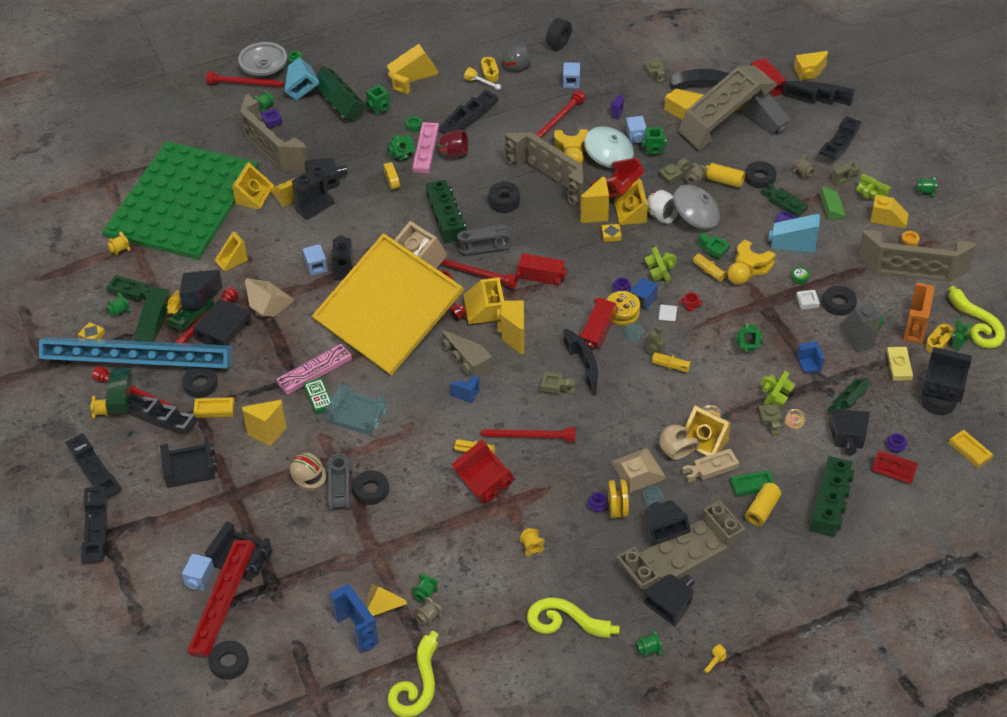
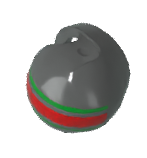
(516, 57)

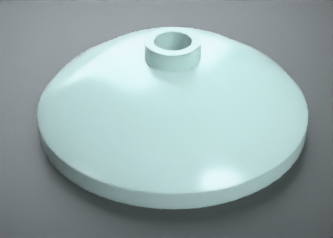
(608, 145)

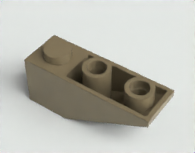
(471, 355)

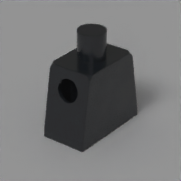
(329, 164)
(342, 249)
(849, 429)
(666, 521)
(670, 597)

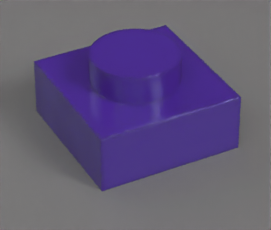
(617, 107)
(271, 118)

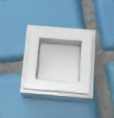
(807, 299)

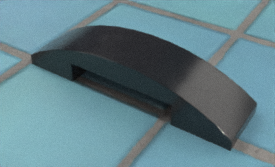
(696, 76)
(842, 139)
(576, 345)
(91, 465)
(95, 524)

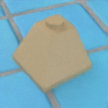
(266, 298)
(638, 470)

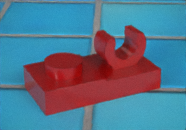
(895, 466)

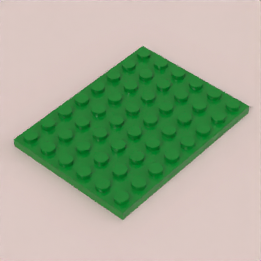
(179, 200)

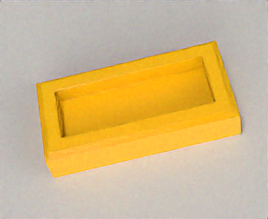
(214, 407)
(970, 448)

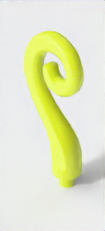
(962, 304)
(593, 626)
(424, 654)

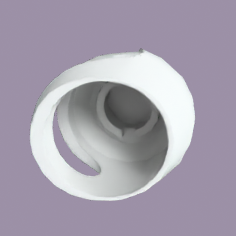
(658, 203)

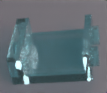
(355, 410)

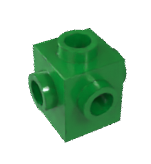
(378, 99)
(654, 144)
(400, 146)
(756, 337)

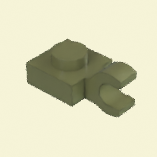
(655, 69)
(673, 173)
(843, 173)
(654, 342)
(555, 383)
(771, 416)

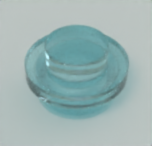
(634, 331)
(652, 495)

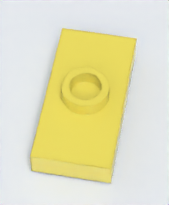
(899, 363)

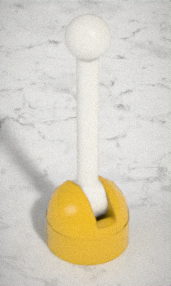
(471, 75)

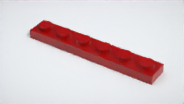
(221, 598)

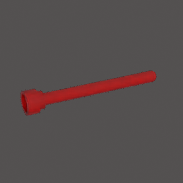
(212, 78)
(577, 98)
(509, 280)
(228, 295)
(102, 375)
(567, 434)

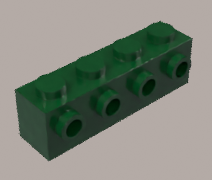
(339, 94)
(445, 210)
(831, 496)

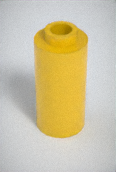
(725, 175)
(763, 504)

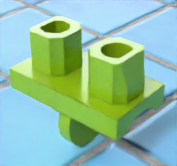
(871, 187)
(667, 261)
(774, 386)

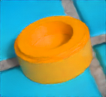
(910, 238)

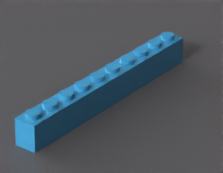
(136, 352)

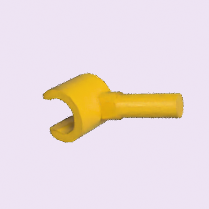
(720, 655)

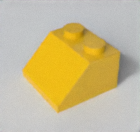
(512, 324)

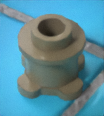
(804, 167)
(696, 174)
(428, 612)

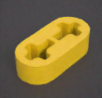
(492, 68)
(391, 176)
(936, 336)

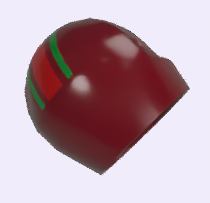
(451, 144)

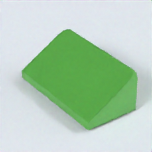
(832, 203)

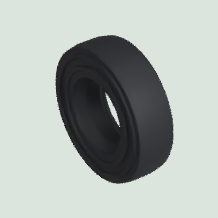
(760, 166)
(839, 309)
(203, 390)
(370, 477)
(236, 669)

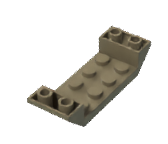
(721, 102)
(285, 156)
(551, 161)
(915, 260)
(686, 553)

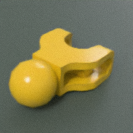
(571, 145)
(749, 264)

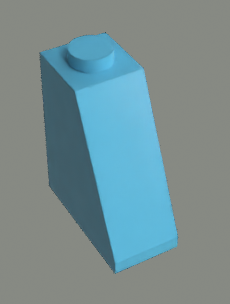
(300, 79)
(796, 234)

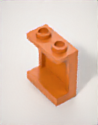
(919, 313)

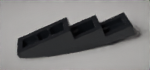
(817, 91)
(470, 113)
(160, 415)

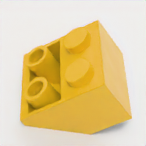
(483, 300)

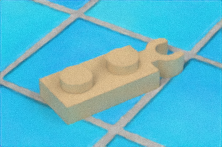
(711, 465)

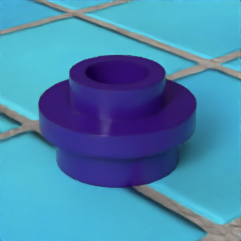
(621, 284)
(896, 442)
(595, 498)

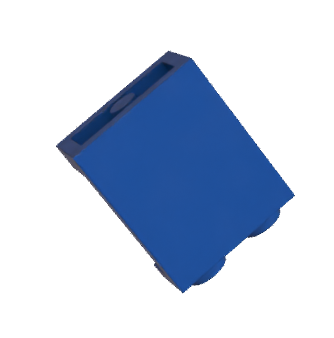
(348, 604)

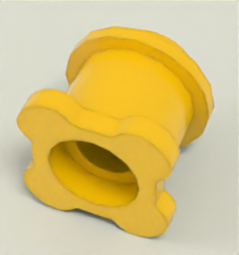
(118, 244)
(98, 407)
(532, 542)

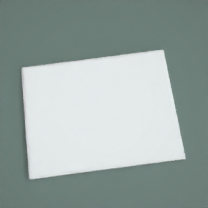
(667, 312)

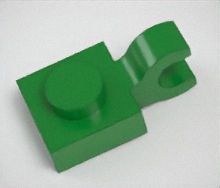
(714, 246)
(961, 335)

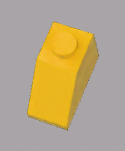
(810, 65)
(888, 212)

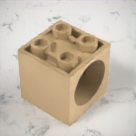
(422, 244)

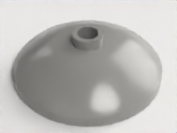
(262, 58)
(696, 206)

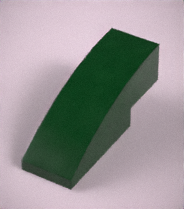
(152, 314)
(119, 391)

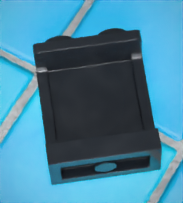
(311, 192)
(221, 323)
(947, 374)
(188, 464)
(223, 542)

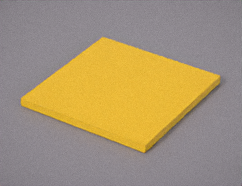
(387, 303)

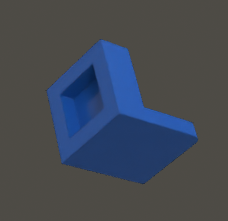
(645, 290)
(810, 357)
(464, 390)

